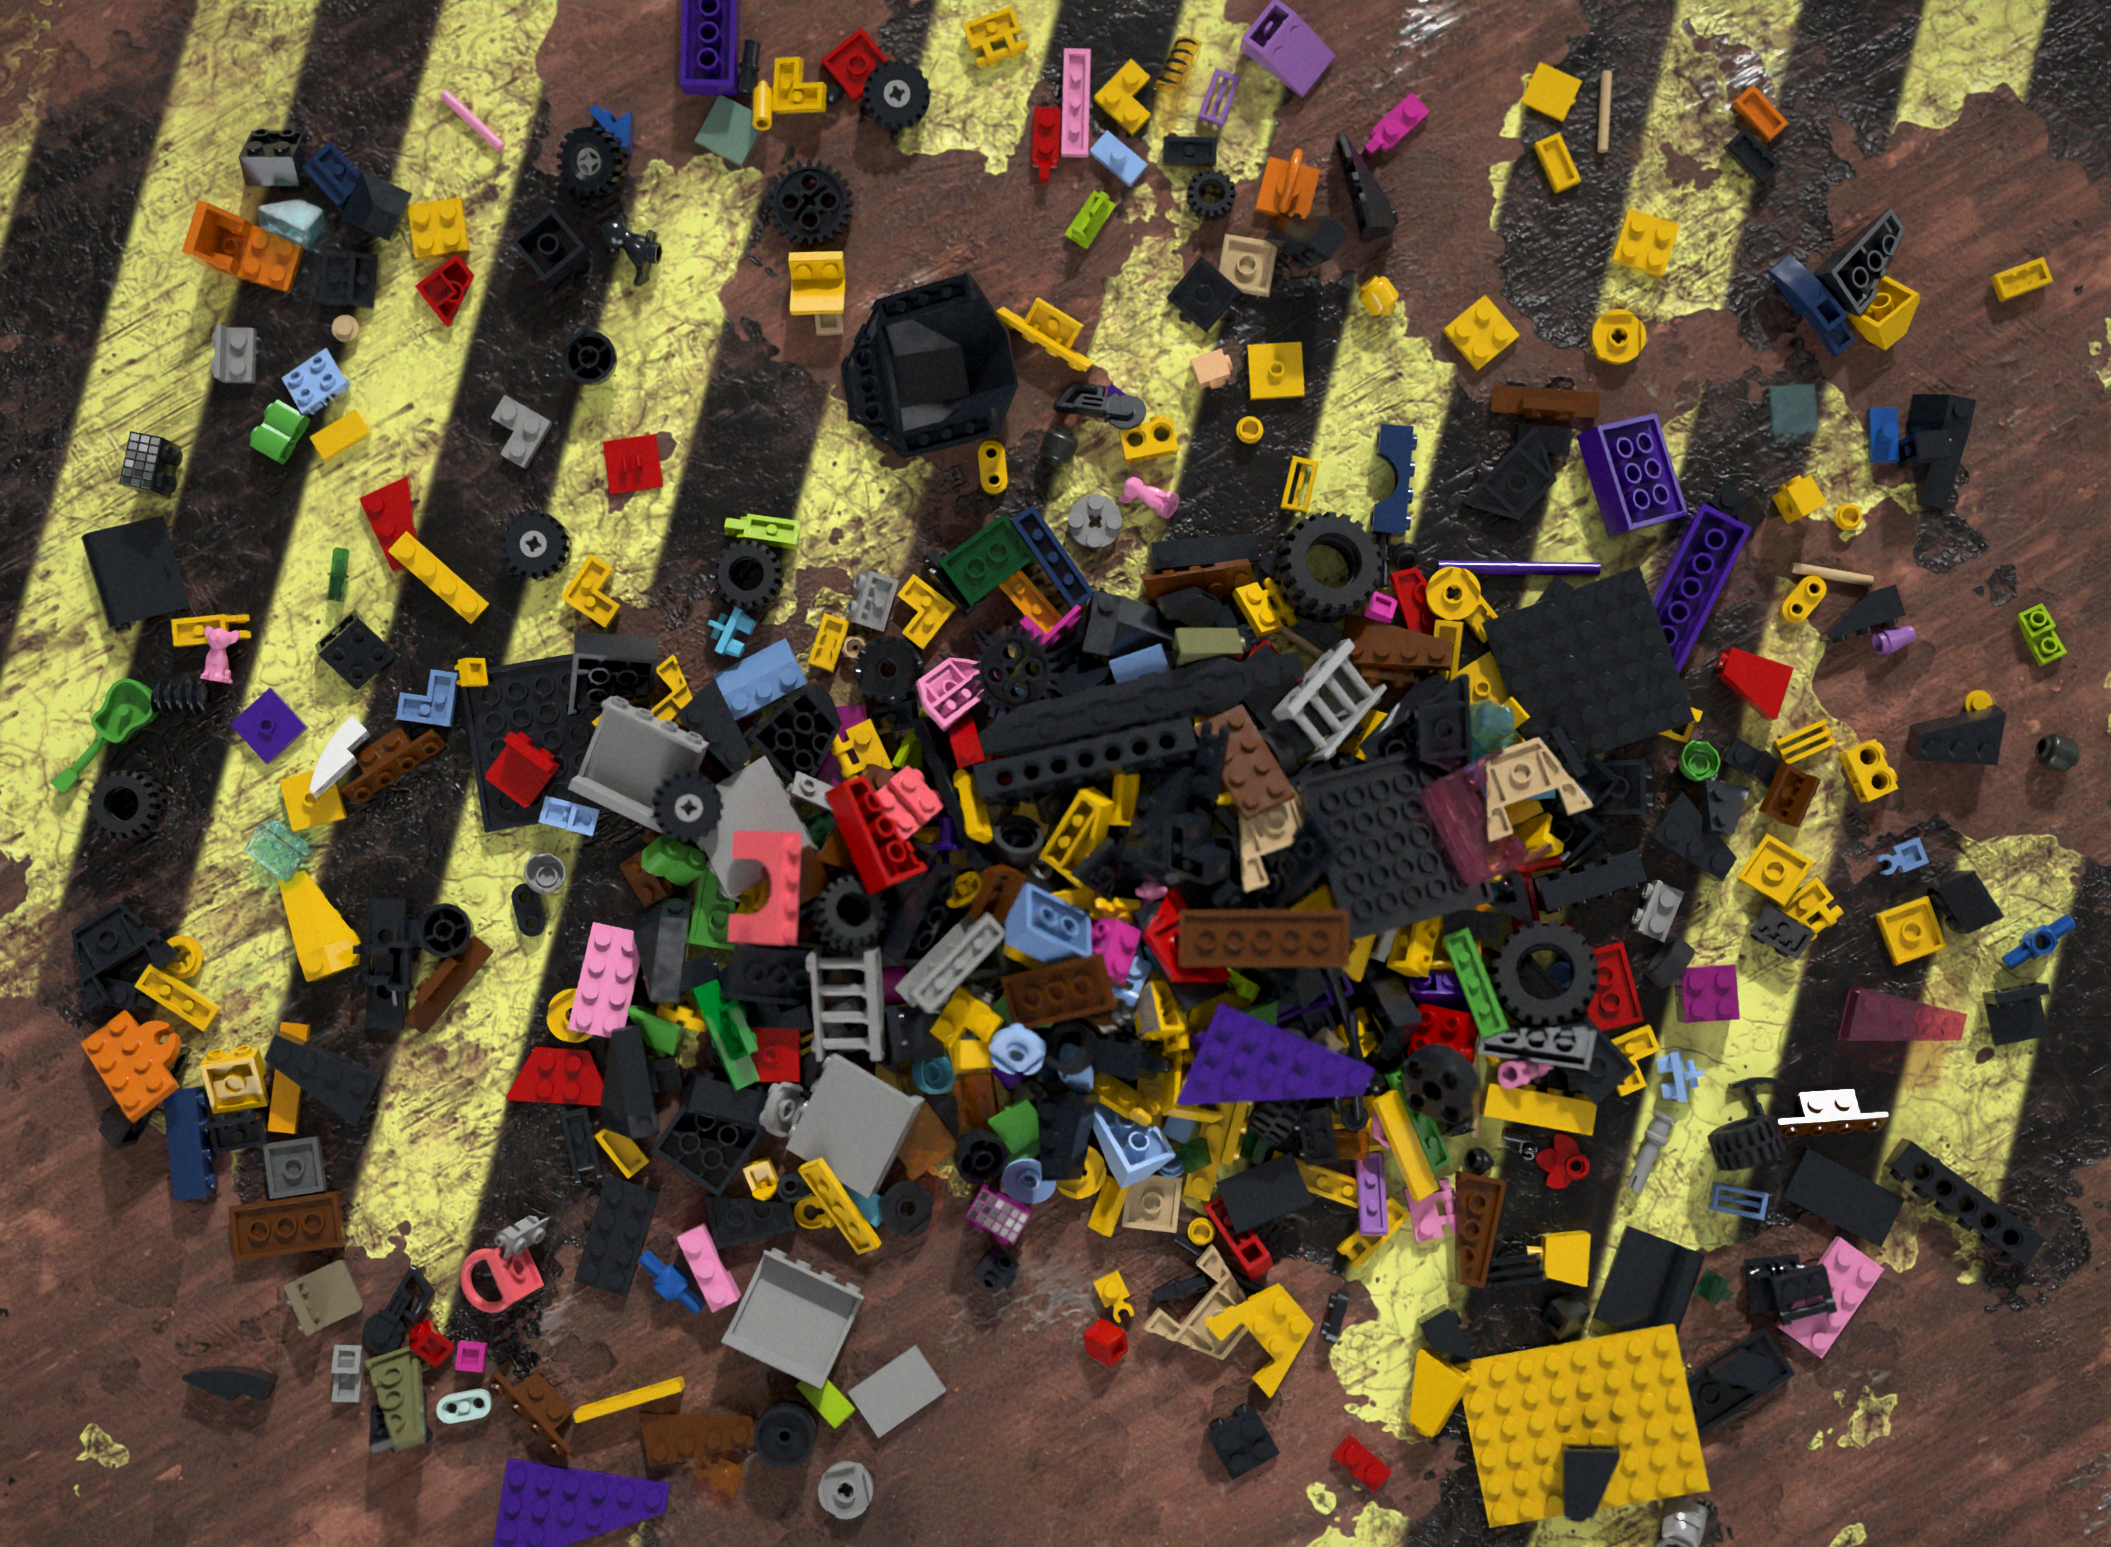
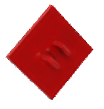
(633, 464)

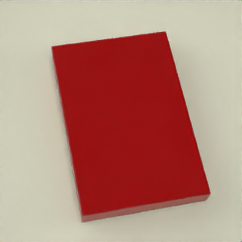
(1616, 996)

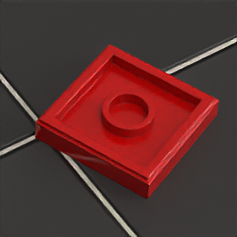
(852, 63)

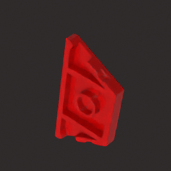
(1163, 939)
(559, 1077)

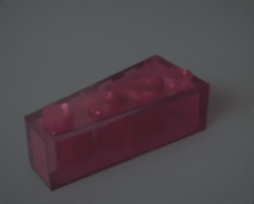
(1886, 1017)

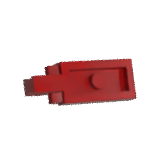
(1046, 140)

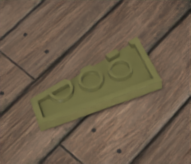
(400, 1394)

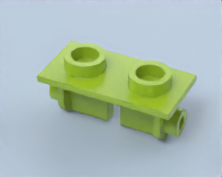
(1090, 219)

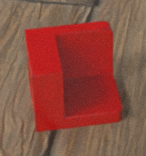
(1105, 1342)

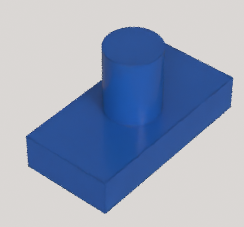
(1882, 435)

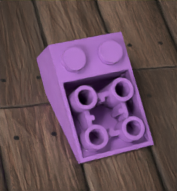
(1286, 47)

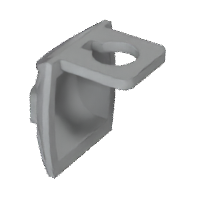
(1682, 1523)

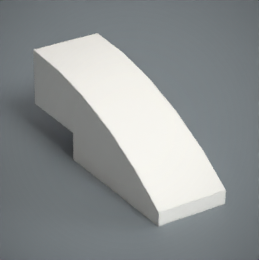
(337, 756)

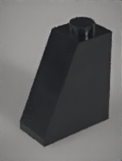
(695, 973)
(1586, 1477)

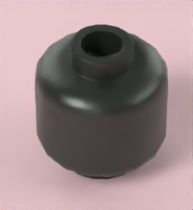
(1058, 446)
(2057, 752)

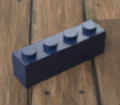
(1052, 558)
(189, 1144)

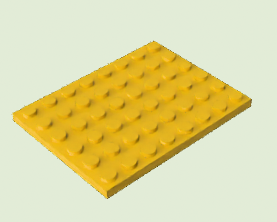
(1585, 1391)

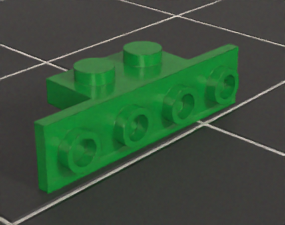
(729, 1033)

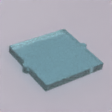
(1793, 408)

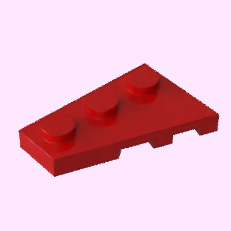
(391, 515)
(1410, 592)

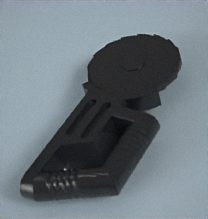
(1121, 411)
(385, 1330)

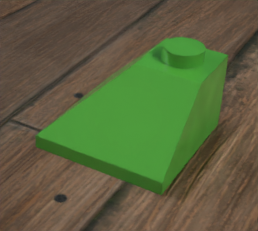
(657, 1032)

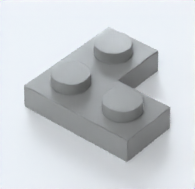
(528, 430)

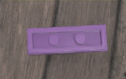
(1371, 1195)

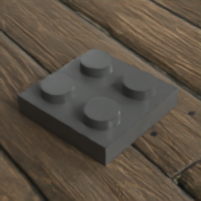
(294, 1167)

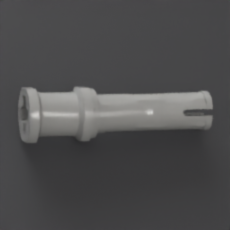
(1655, 1138)

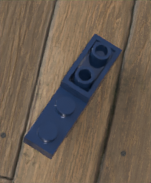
(1815, 302)

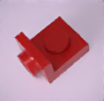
(430, 1343)

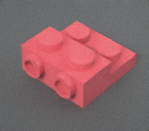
(910, 801)

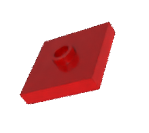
(777, 1054)

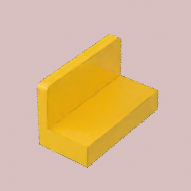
(1536, 833)

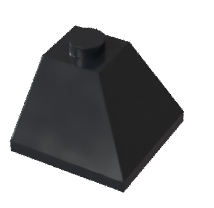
(376, 206)

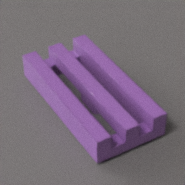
(1210, 119)

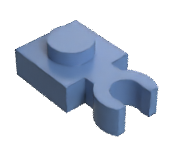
(1905, 857)

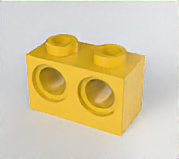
(1150, 446)
(1861, 774)

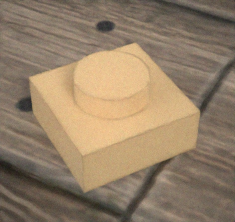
(829, 324)

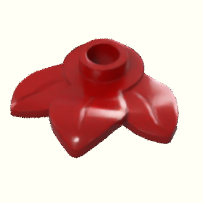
(1559, 1159)

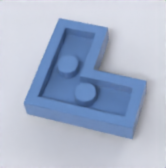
(437, 706)

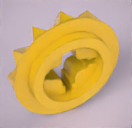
(194, 960)

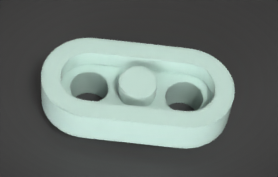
(465, 1405)

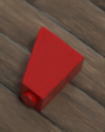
(1755, 679)
(966, 743)

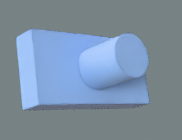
(1118, 158)

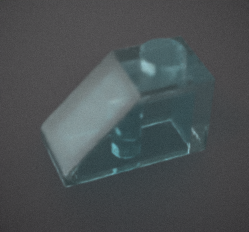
(292, 221)

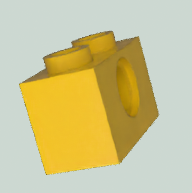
(1798, 498)

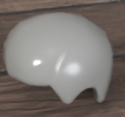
(544, 873)

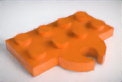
(134, 1061)

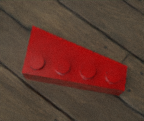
(872, 836)

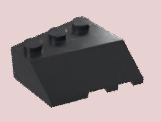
(611, 667)
(800, 731)
(1288, 984)
(707, 1146)

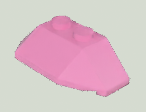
(951, 691)

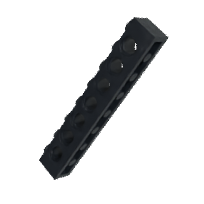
(1070, 755)

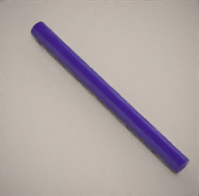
(1525, 568)

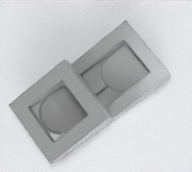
(348, 1373)

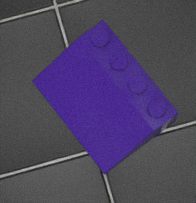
(1632, 474)

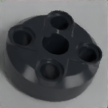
(1440, 1083)

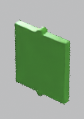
(1017, 1125)

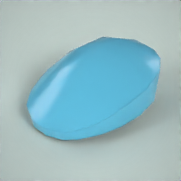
(934, 1075)

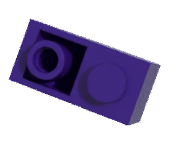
(1437, 989)

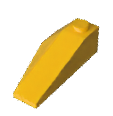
(318, 931)

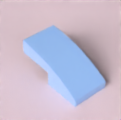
(568, 815)

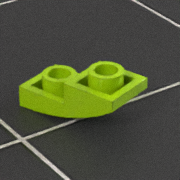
(2039, 634)
(827, 1401)

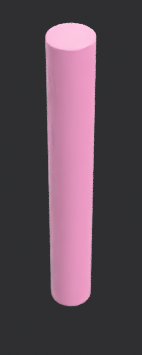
(472, 120)

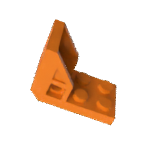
(241, 249)

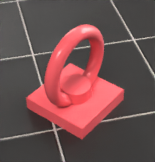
(514, 1277)

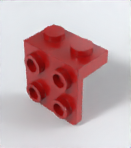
(522, 769)
(1446, 1028)

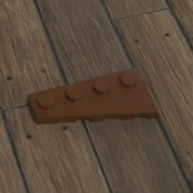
(1216, 580)
(1395, 647)
(835, 850)
(1476, 1222)
(680, 1437)

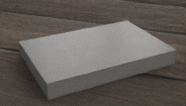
(897, 1391)

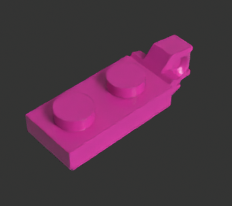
(1396, 125)

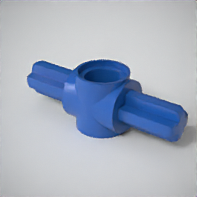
(2049, 941)
(671, 1282)

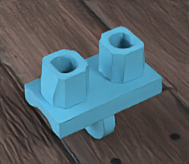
(736, 622)

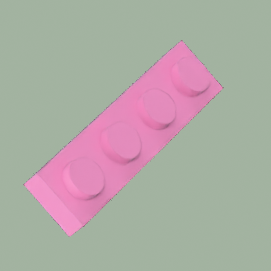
(1075, 102)

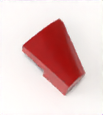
(447, 288)

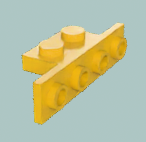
(1051, 329)

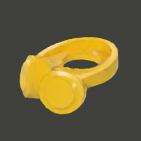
(821, 1219)

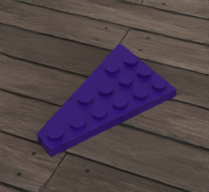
(1261, 1062)
(567, 1504)

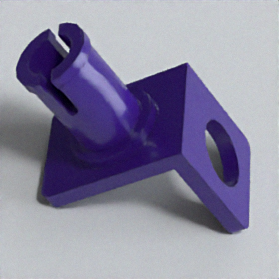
(948, 840)

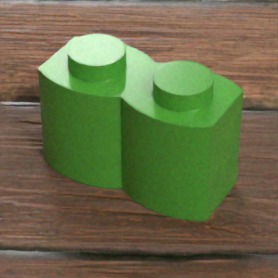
(279, 431)
(673, 860)

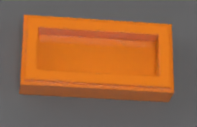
(1760, 114)

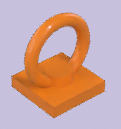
(1287, 186)

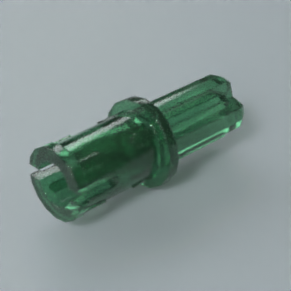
(338, 574)

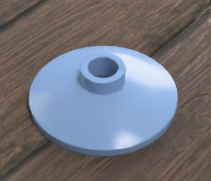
(1078, 1083)
(1024, 1182)

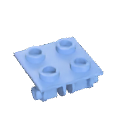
(315, 382)

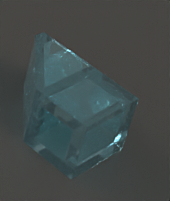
(1491, 719)

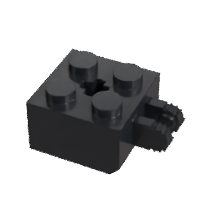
(1130, 1058)

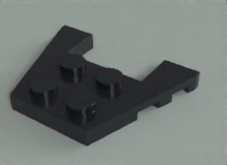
(109, 941)
(772, 1014)

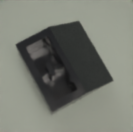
(273, 158)

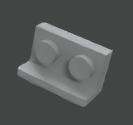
(234, 354)
(871, 600)
(1657, 910)

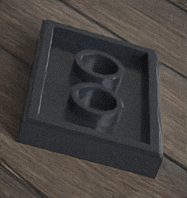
(1264, 1193)

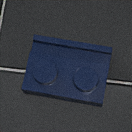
(333, 173)

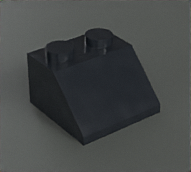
(1965, 902)

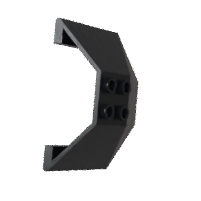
(931, 368)

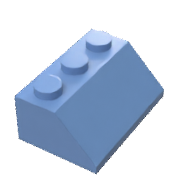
(761, 680)
(1048, 927)

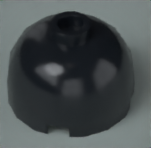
(589, 358)
(445, 930)
(980, 1155)

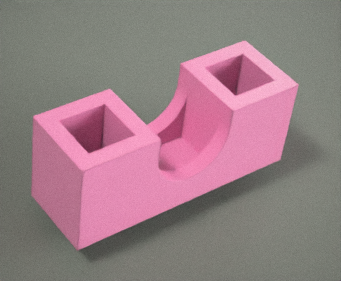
(708, 1270)

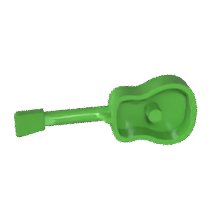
(123, 713)

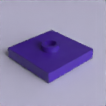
(269, 725)

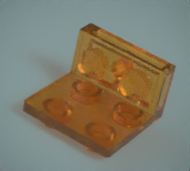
(925, 1143)

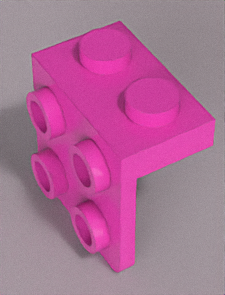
(1067, 622)
(1117, 943)

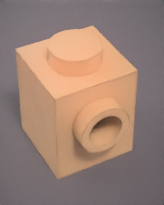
(1211, 369)

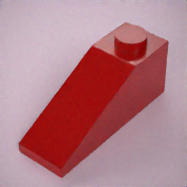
(1245, 1246)

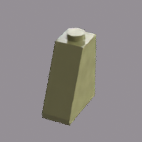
(1204, 643)

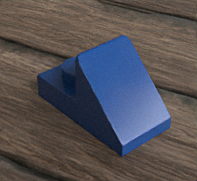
(623, 127)

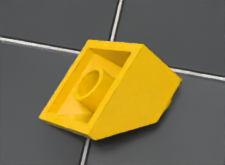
(1888, 314)

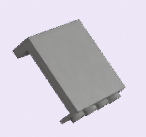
(631, 757)
(751, 802)
(853, 1124)
(794, 1317)

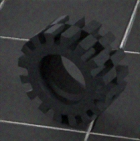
(1216, 179)

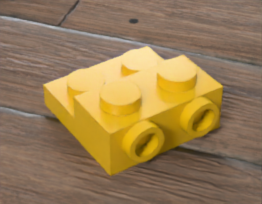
(234, 1079)

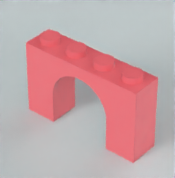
(778, 919)

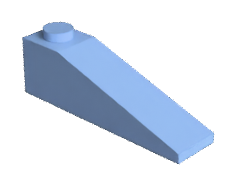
(1128, 1147)

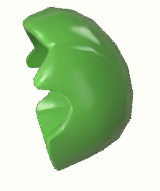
(1699, 761)

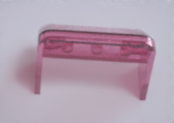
(1463, 825)

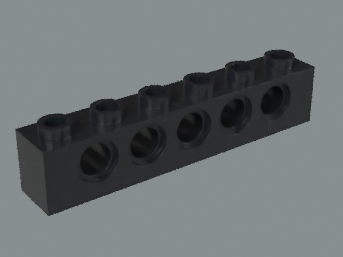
(2023, 1240)

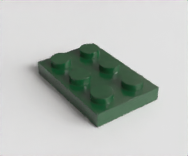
(987, 560)

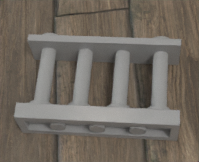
(1307, 691)
(950, 961)
(872, 1015)

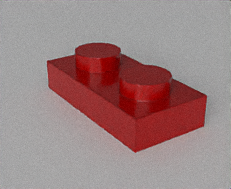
(1361, 1462)

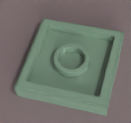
(729, 131)

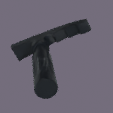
(1750, 1090)

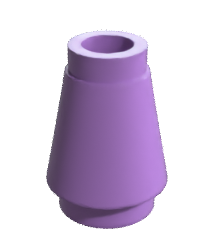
(1891, 639)

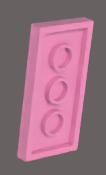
(605, 981)
(1850, 1279)

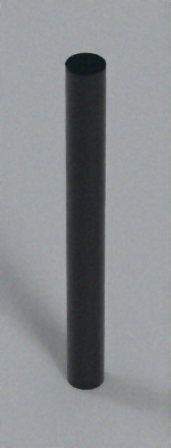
(1354, 1053)
(1197, 1251)

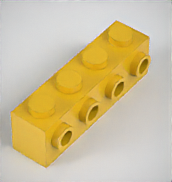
(1414, 948)
(1539, 1108)

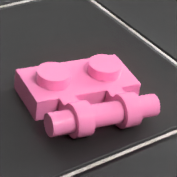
(1424, 1213)

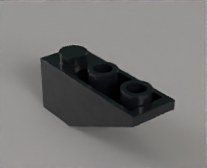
(1868, 610)

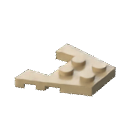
(1522, 774)
(1266, 834)
(1219, 1297)

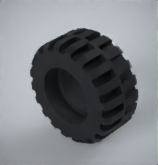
(1351, 543)
(1551, 938)

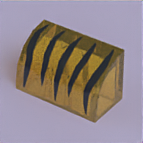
(1178, 66)

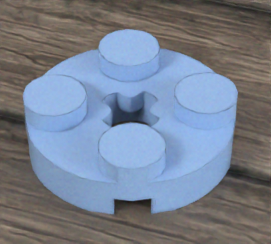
(1017, 1037)

